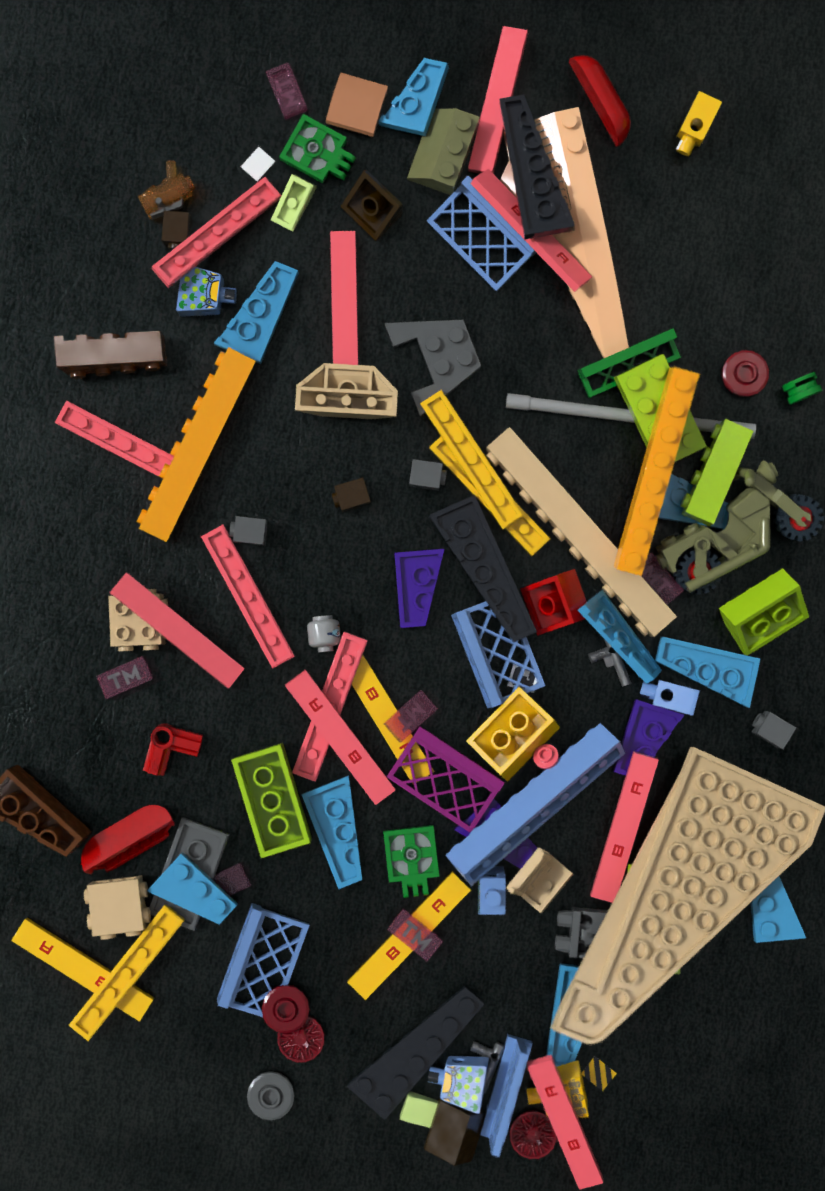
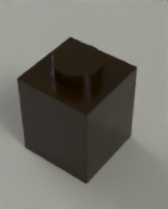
(176, 228)
(351, 495)

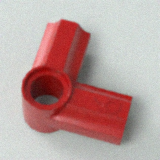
(159, 751)

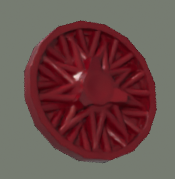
(745, 373)
(285, 1008)
(303, 1043)
(532, 1134)

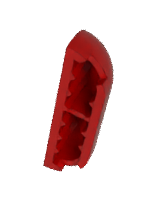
(603, 96)
(126, 839)

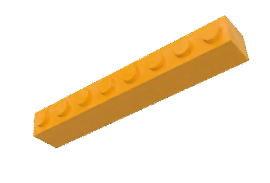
(196, 445)
(656, 470)

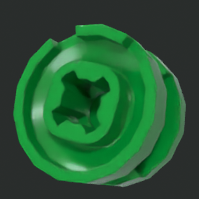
(803, 391)

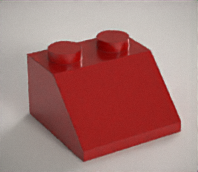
(554, 601)

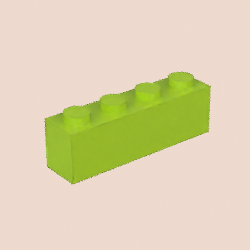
(716, 473)

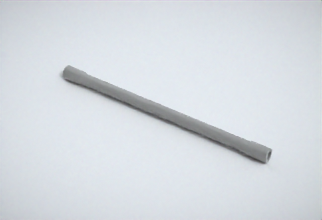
(525, 402)

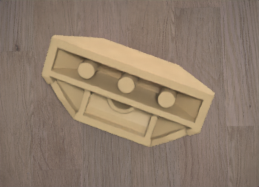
(347, 392)

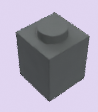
(427, 475)
(249, 531)
(773, 729)

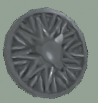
(270, 1095)

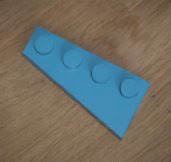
(615, 630)

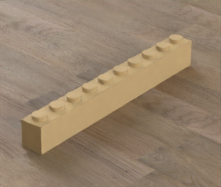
(579, 532)

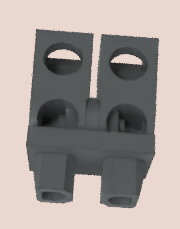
(583, 927)

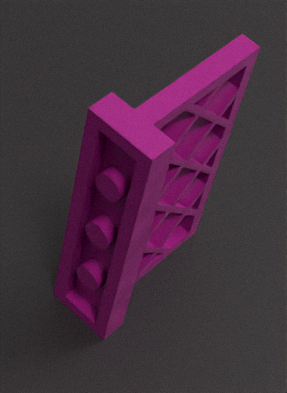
(458, 761)

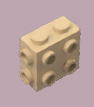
(129, 629)
(117, 906)

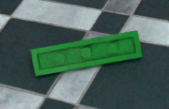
(623, 355)

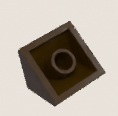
(372, 205)
(454, 1133)

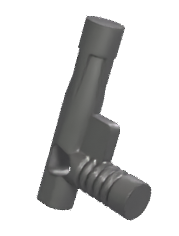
(611, 659)
(486, 1052)

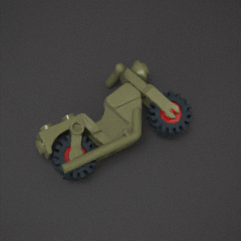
(745, 534)

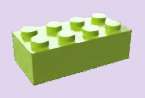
(642, 393)
(272, 800)

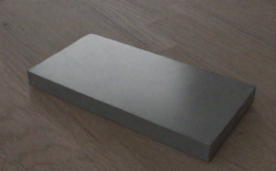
(205, 848)

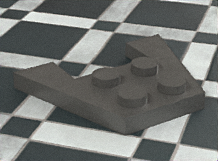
(445, 350)

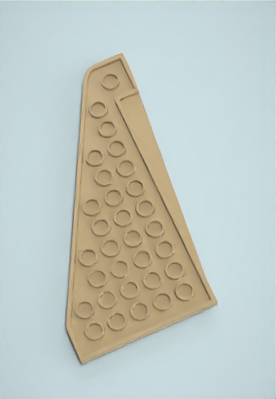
(700, 865)

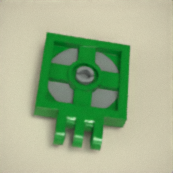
(317, 150)
(411, 857)

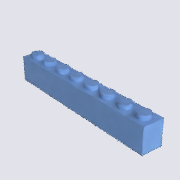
(535, 804)

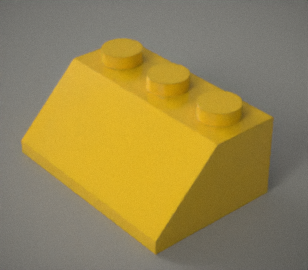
(513, 733)

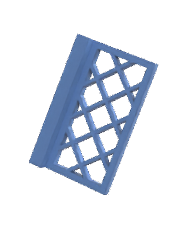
(493, 216)
(481, 664)
(242, 954)
(505, 1091)

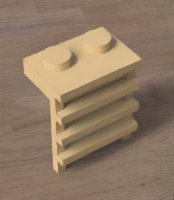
(540, 880)

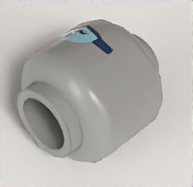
(323, 633)

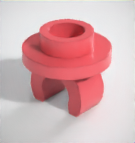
(546, 756)

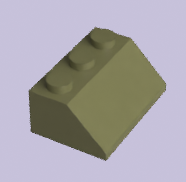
(444, 150)

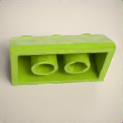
(764, 611)

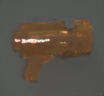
(168, 194)

